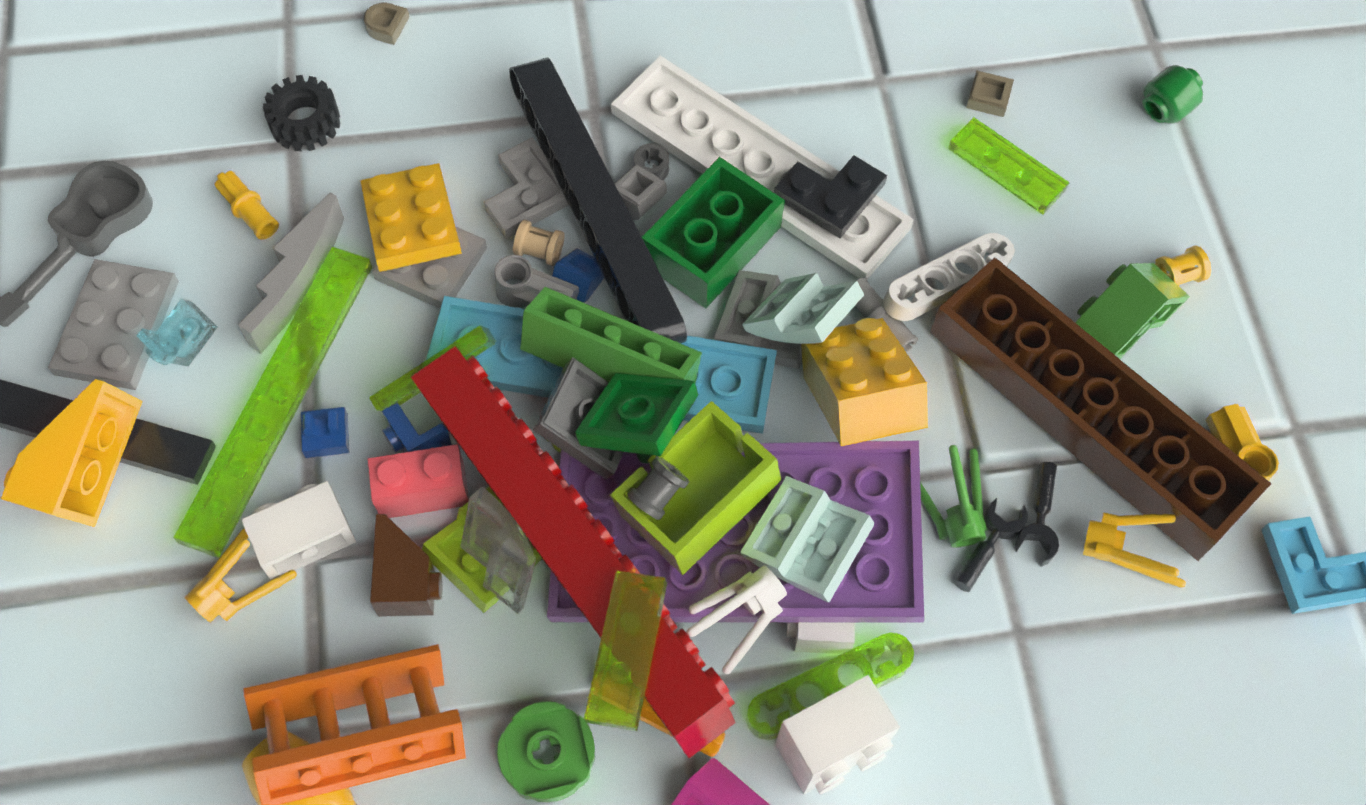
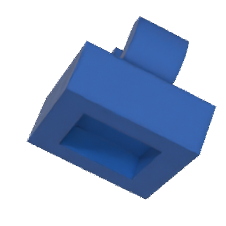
(324, 432)

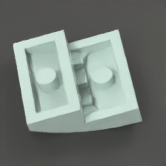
(803, 310)
(807, 538)

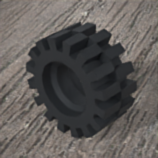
(296, 96)

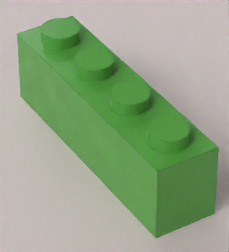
(566, 328)

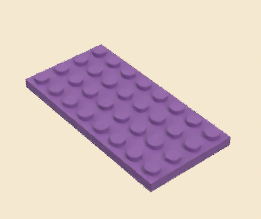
(866, 476)

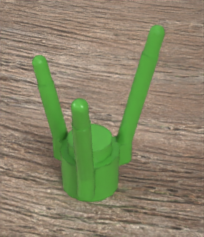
(966, 521)

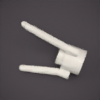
(757, 593)

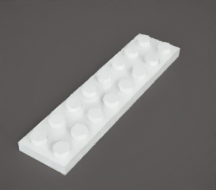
(703, 125)

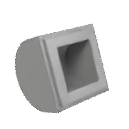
(640, 190)

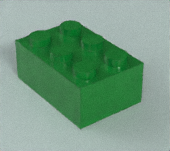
(713, 231)

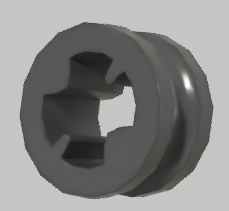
(653, 152)

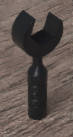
(1042, 506)
(985, 549)

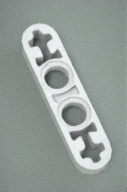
(947, 273)

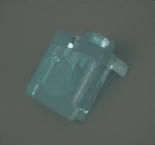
(179, 336)

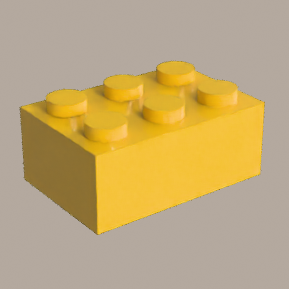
(865, 382)

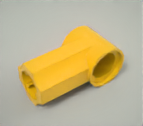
(1235, 430)

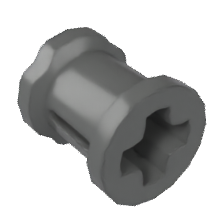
(658, 488)

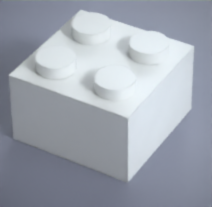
(836, 736)

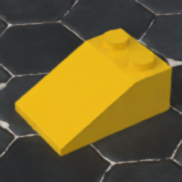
(75, 456)

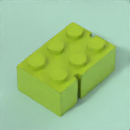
(719, 489)

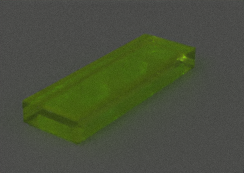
(1008, 165)
(405, 389)
(626, 651)

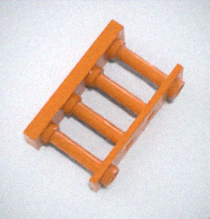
(358, 757)

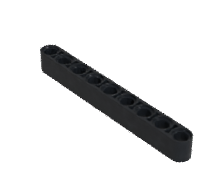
(595, 201)

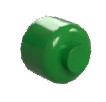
(1173, 94)

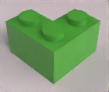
(1134, 302)

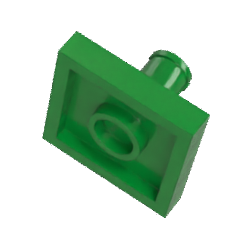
(637, 414)

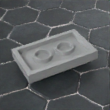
(105, 321)

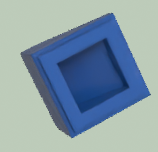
(581, 271)

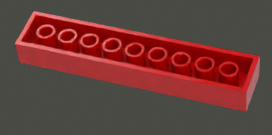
(569, 539)

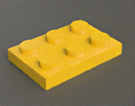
(410, 217)

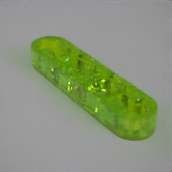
(827, 680)

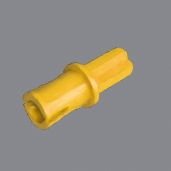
(246, 205)

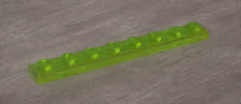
(273, 404)

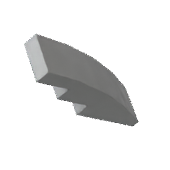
(299, 260)

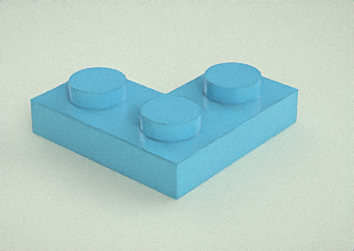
(1305, 572)

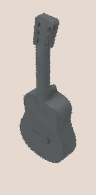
(98, 208)

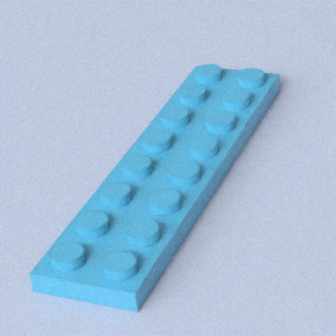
(728, 373)

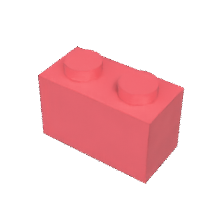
(418, 481)

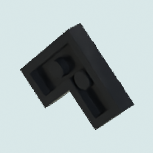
(835, 202)

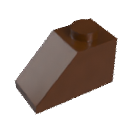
(401, 574)

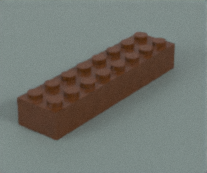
(1098, 407)

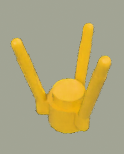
(1106, 544)
(212, 594)

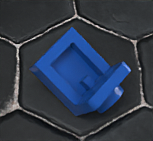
(402, 434)

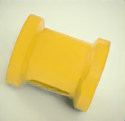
(1182, 266)

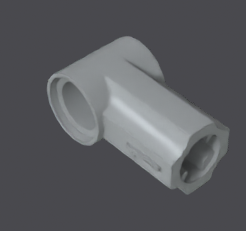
(531, 285)

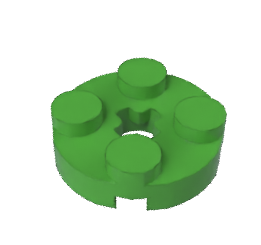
(523, 736)

